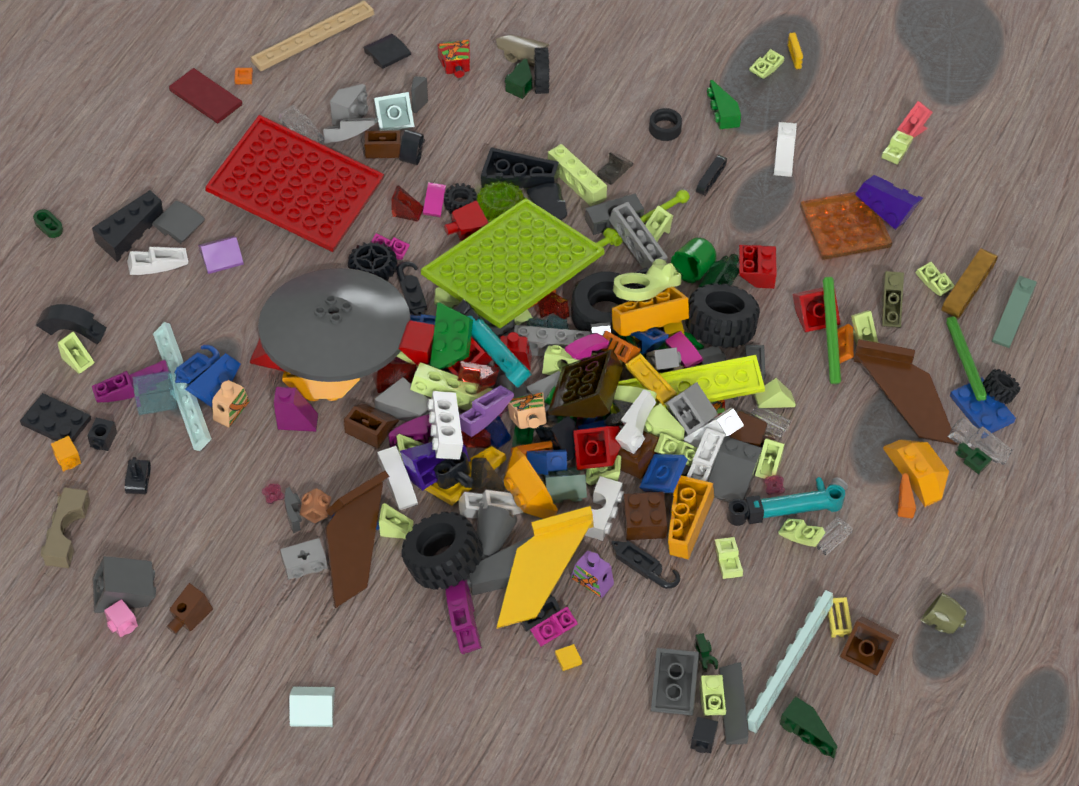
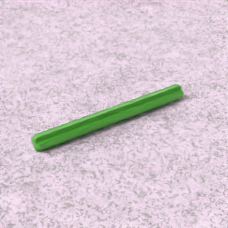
(831, 330)
(966, 358)

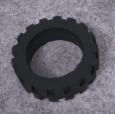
(541, 70)

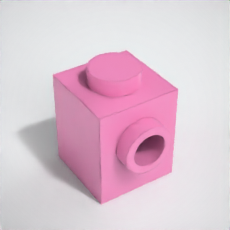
(120, 618)

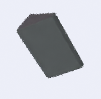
(419, 93)

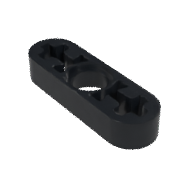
(711, 175)

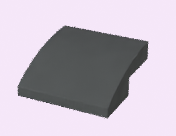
(178, 221)

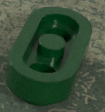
(48, 223)

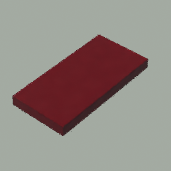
(205, 95)

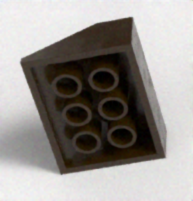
(587, 386)

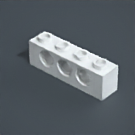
(445, 425)

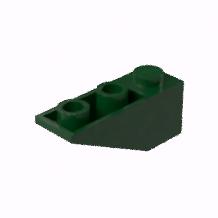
(805, 722)

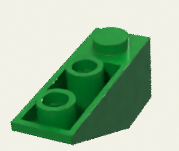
(725, 107)

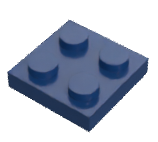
(663, 473)

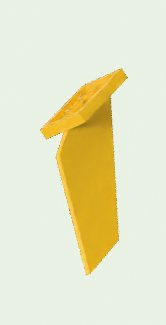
(541, 563)

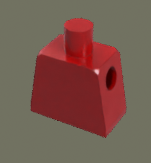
(466, 221)
(519, 347)

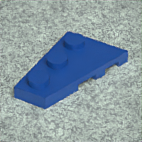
(210, 381)

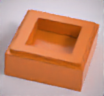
(243, 75)

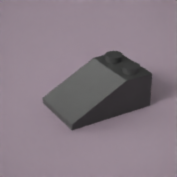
(734, 469)
(675, 681)

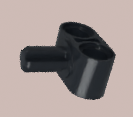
(411, 147)
(454, 471)
(137, 476)

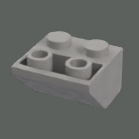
(349, 104)
(691, 408)

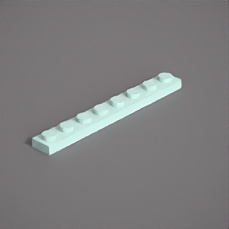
(186, 401)
(786, 667)

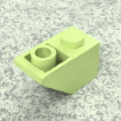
(712, 695)

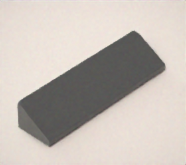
(735, 719)

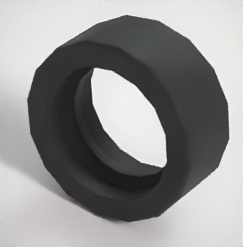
(667, 115)

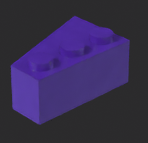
(888, 201)
(421, 463)

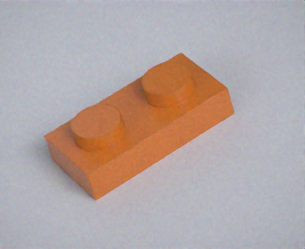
(845, 343)

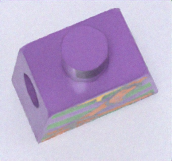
(593, 573)

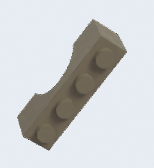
(71, 506)

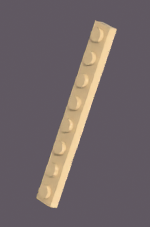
(312, 35)

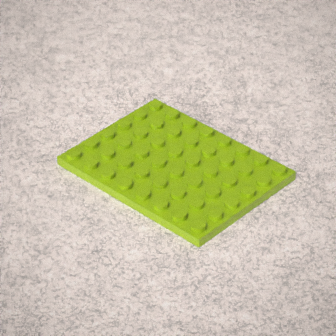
(512, 262)

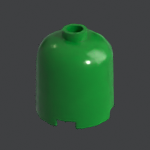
(694, 259)

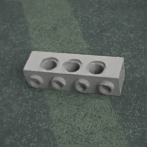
(636, 235)
(540, 337)

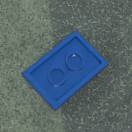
(986, 413)

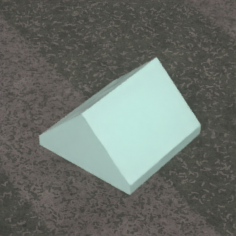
(394, 112)
(312, 706)

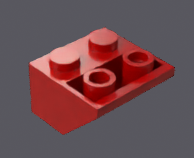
(758, 265)

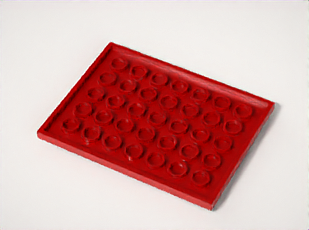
(295, 183)

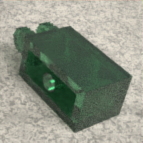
(722, 271)

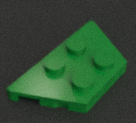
(450, 337)

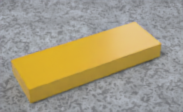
(650, 379)

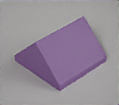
(221, 254)

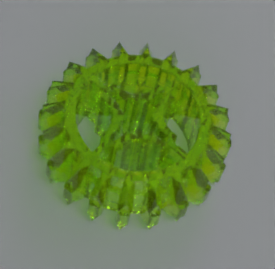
(498, 198)

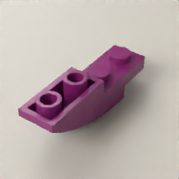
(121, 386)
(416, 429)
(462, 617)

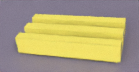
(841, 632)

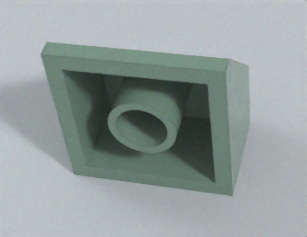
(566, 485)

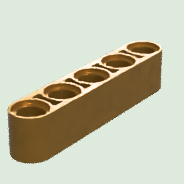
(969, 283)

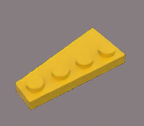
(454, 493)

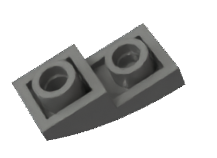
(292, 509)

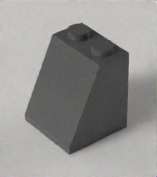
(123, 580)

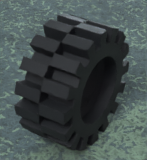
(459, 192)
(1001, 386)

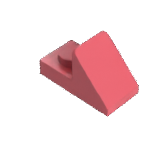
(915, 120)

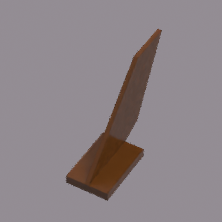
(906, 387)
(352, 538)

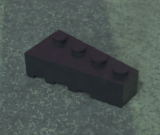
(127, 225)

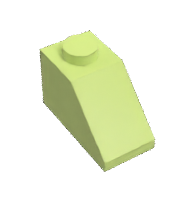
(663, 422)

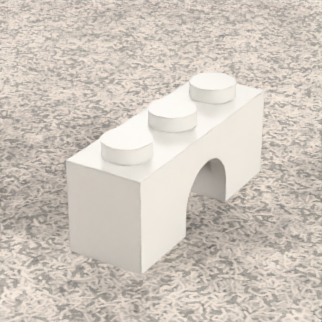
(607, 494)

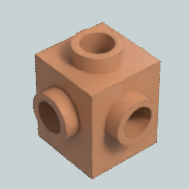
(315, 505)

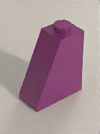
(294, 411)

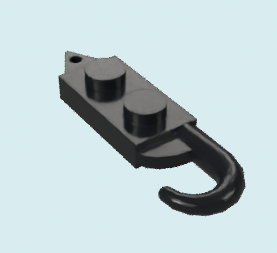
(411, 289)
(643, 563)

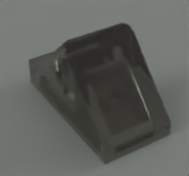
(614, 168)
(621, 408)
(485, 475)

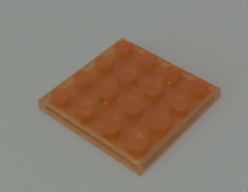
(844, 226)

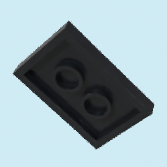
(55, 419)

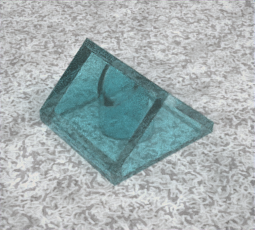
(154, 392)

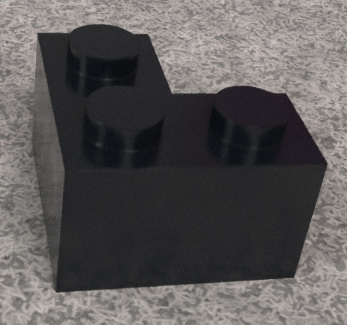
(560, 432)

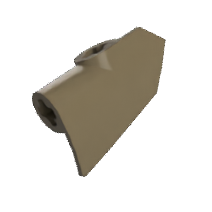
(519, 48)

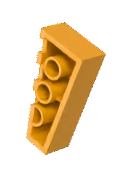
(664, 308)
(689, 510)

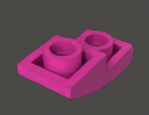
(434, 199)
(396, 245)
(583, 347)
(689, 354)
(554, 626)

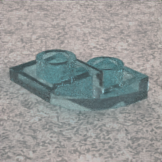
(552, 322)

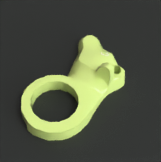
(657, 279)

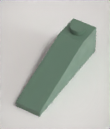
(1014, 311)

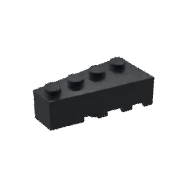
(518, 168)

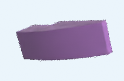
(485, 410)

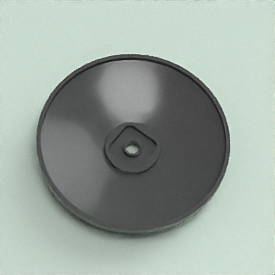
(337, 346)

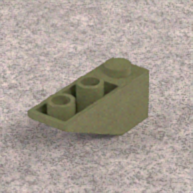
(892, 298)

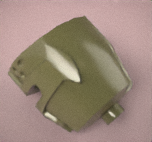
(945, 614)

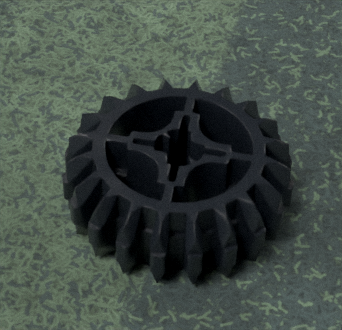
(382, 256)

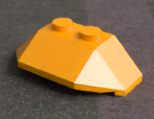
(318, 390)
(923, 466)
(527, 487)

